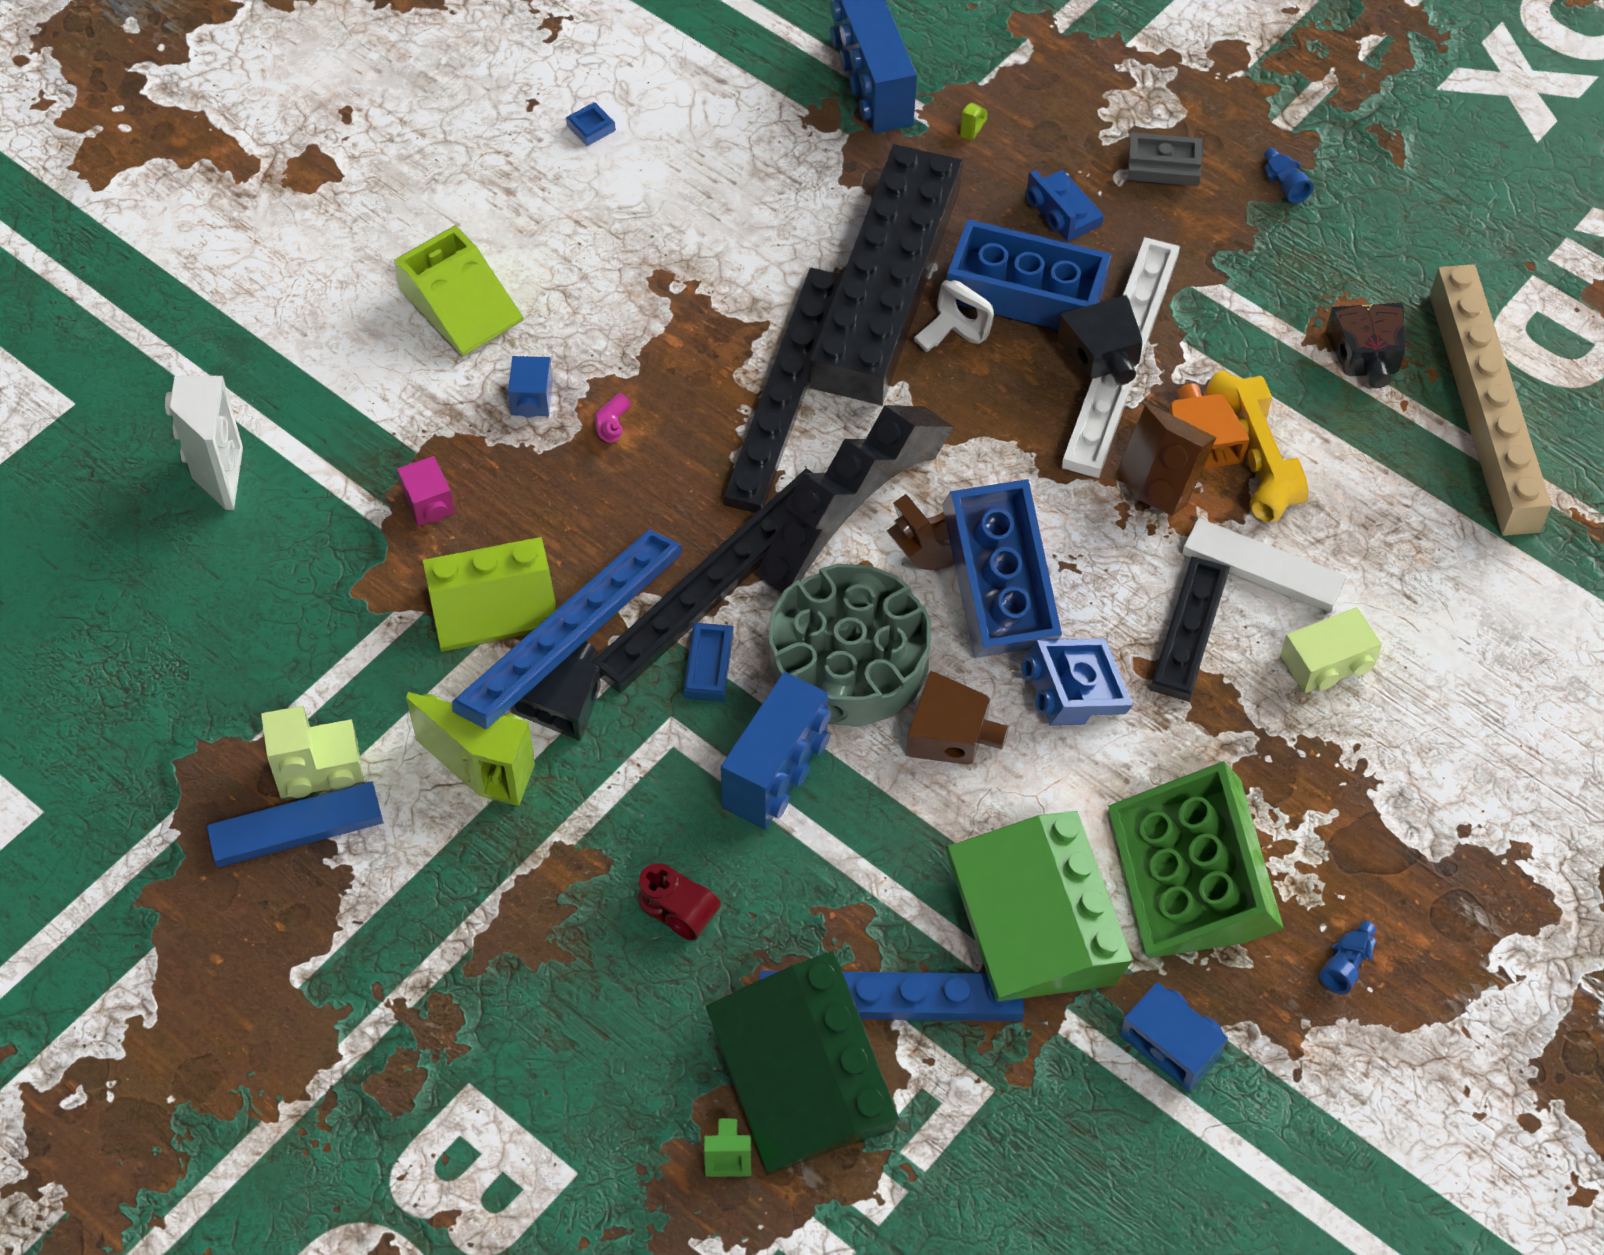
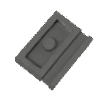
(1164, 159)

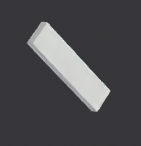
(1265, 565)

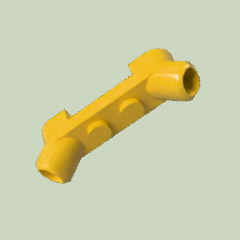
(1281, 480)

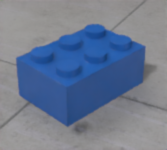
(775, 751)

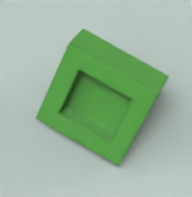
(728, 1152)

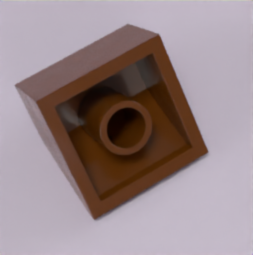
(1164, 460)

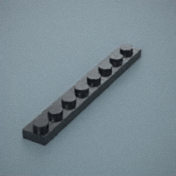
(782, 395)

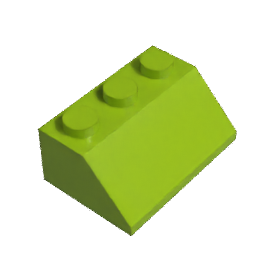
(490, 593)

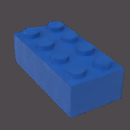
(875, 61)
(1027, 273)
(1001, 567)

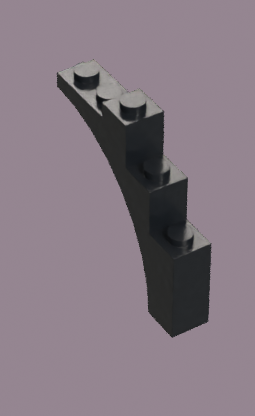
(860, 467)

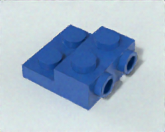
(1075, 680)

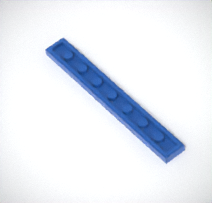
(565, 630)

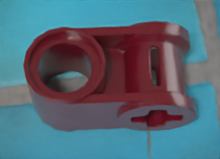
(676, 901)

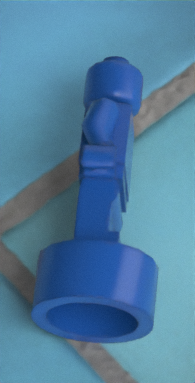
(1294, 184)
(1341, 970)

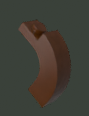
(921, 538)

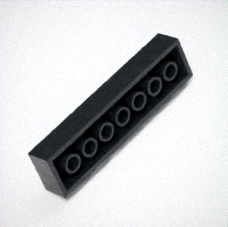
(886, 275)

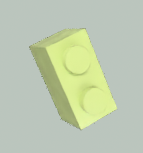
(1331, 650)

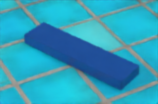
(294, 824)

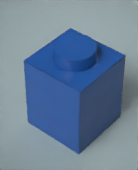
(530, 386)

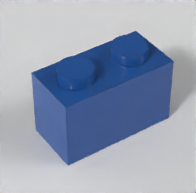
(1173, 1035)

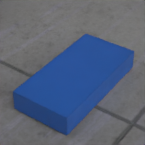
(709, 662)

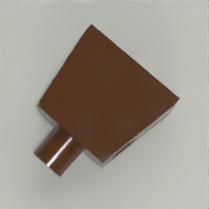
(952, 723)

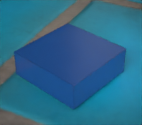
(590, 123)

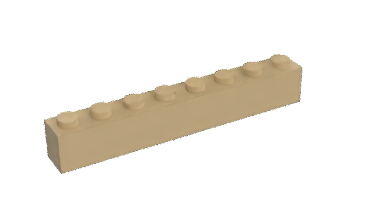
(1489, 401)

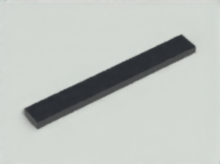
(694, 595)

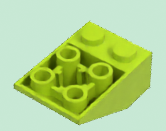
(456, 290)
(489, 760)

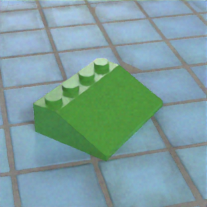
(1195, 864)
(1039, 908)

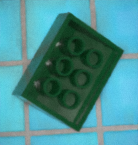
(802, 1063)

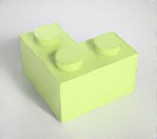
(310, 757)

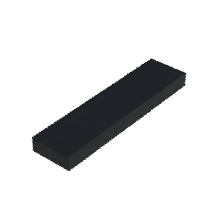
(1190, 629)

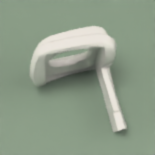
(951, 318)

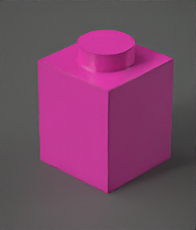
(426, 491)

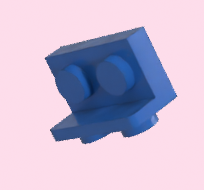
(1063, 204)

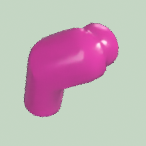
(607, 417)

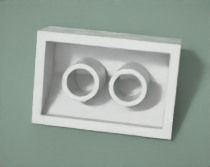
(207, 434)

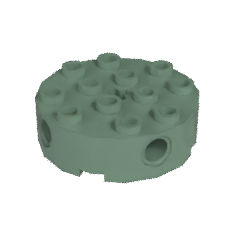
(855, 638)

